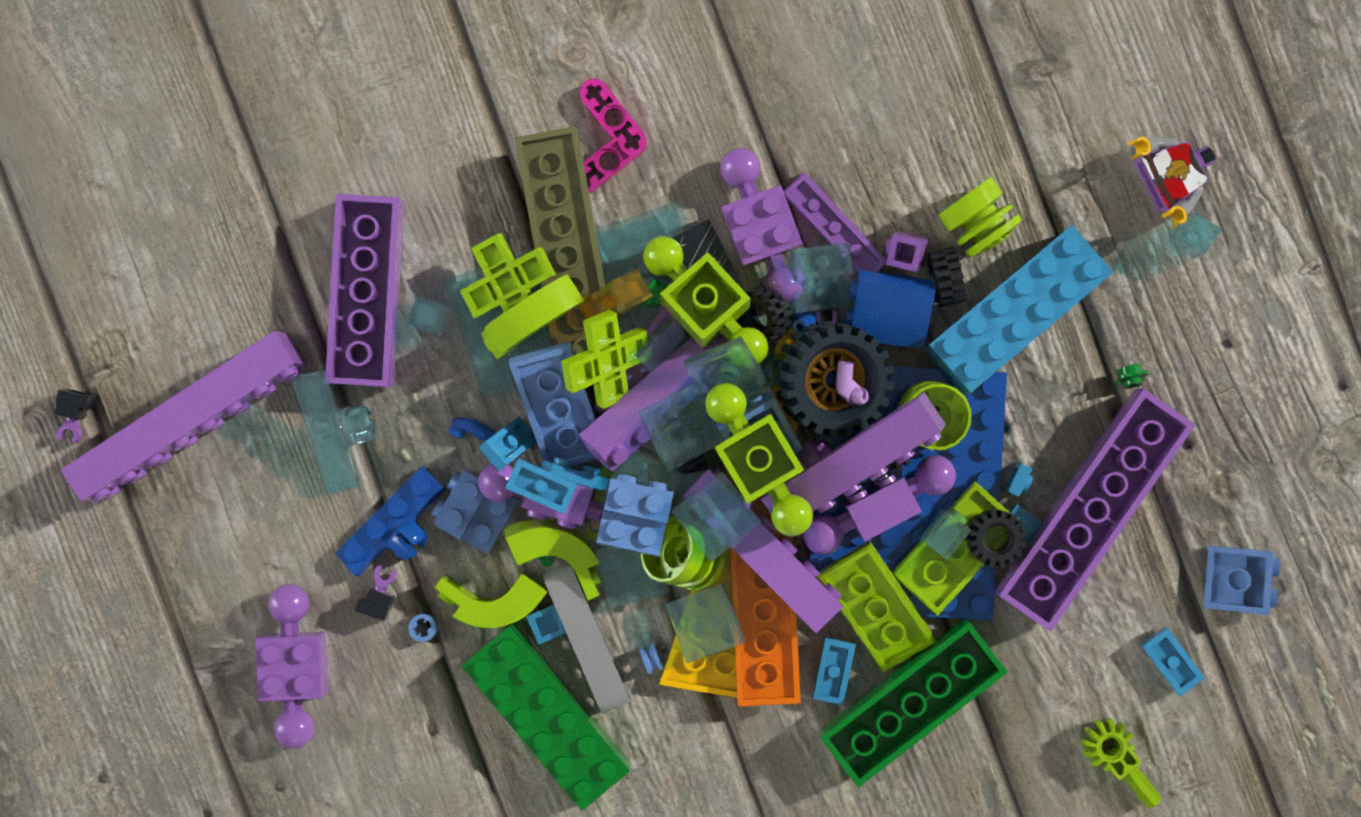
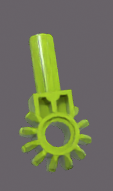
(1119, 759)

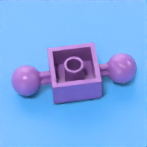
(760, 222)
(582, 506)
(881, 506)
(291, 666)

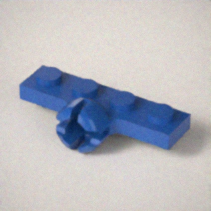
(393, 525)

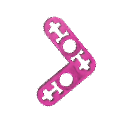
(616, 145)

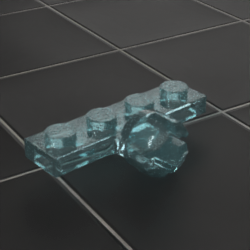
(332, 430)

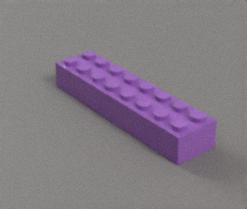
(184, 417)
(1094, 508)

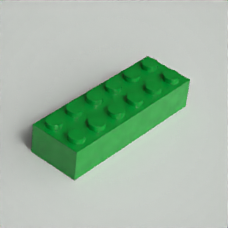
(911, 702)
(547, 716)

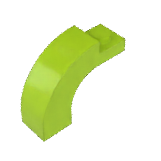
(531, 315)
(546, 538)
(497, 611)

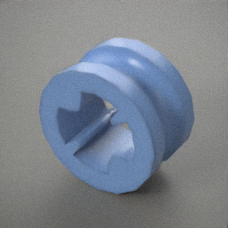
(415, 623)
(651, 659)

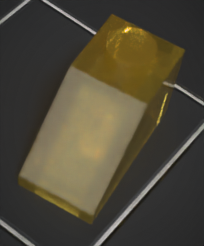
(618, 295)

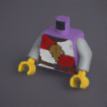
(1172, 174)

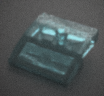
(822, 276)
(680, 427)

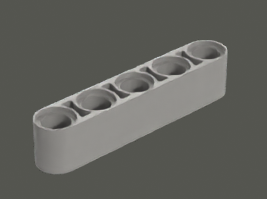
(586, 638)

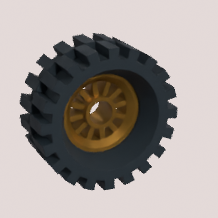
(834, 414)

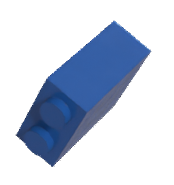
(891, 307)

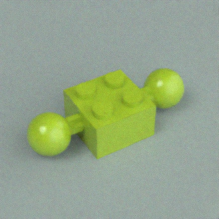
(702, 297)
(759, 459)

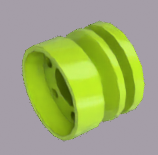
(980, 218)
(951, 407)
(682, 561)

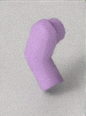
(847, 387)

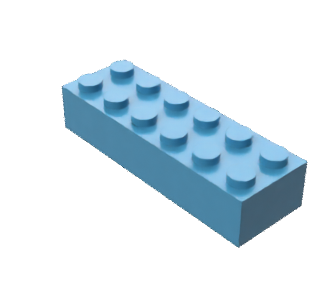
(1018, 311)

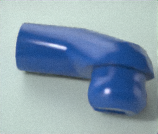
(802, 319)
(472, 426)

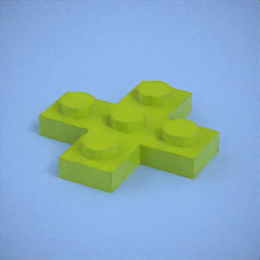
(505, 279)
(604, 359)

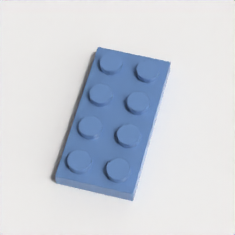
(552, 410)

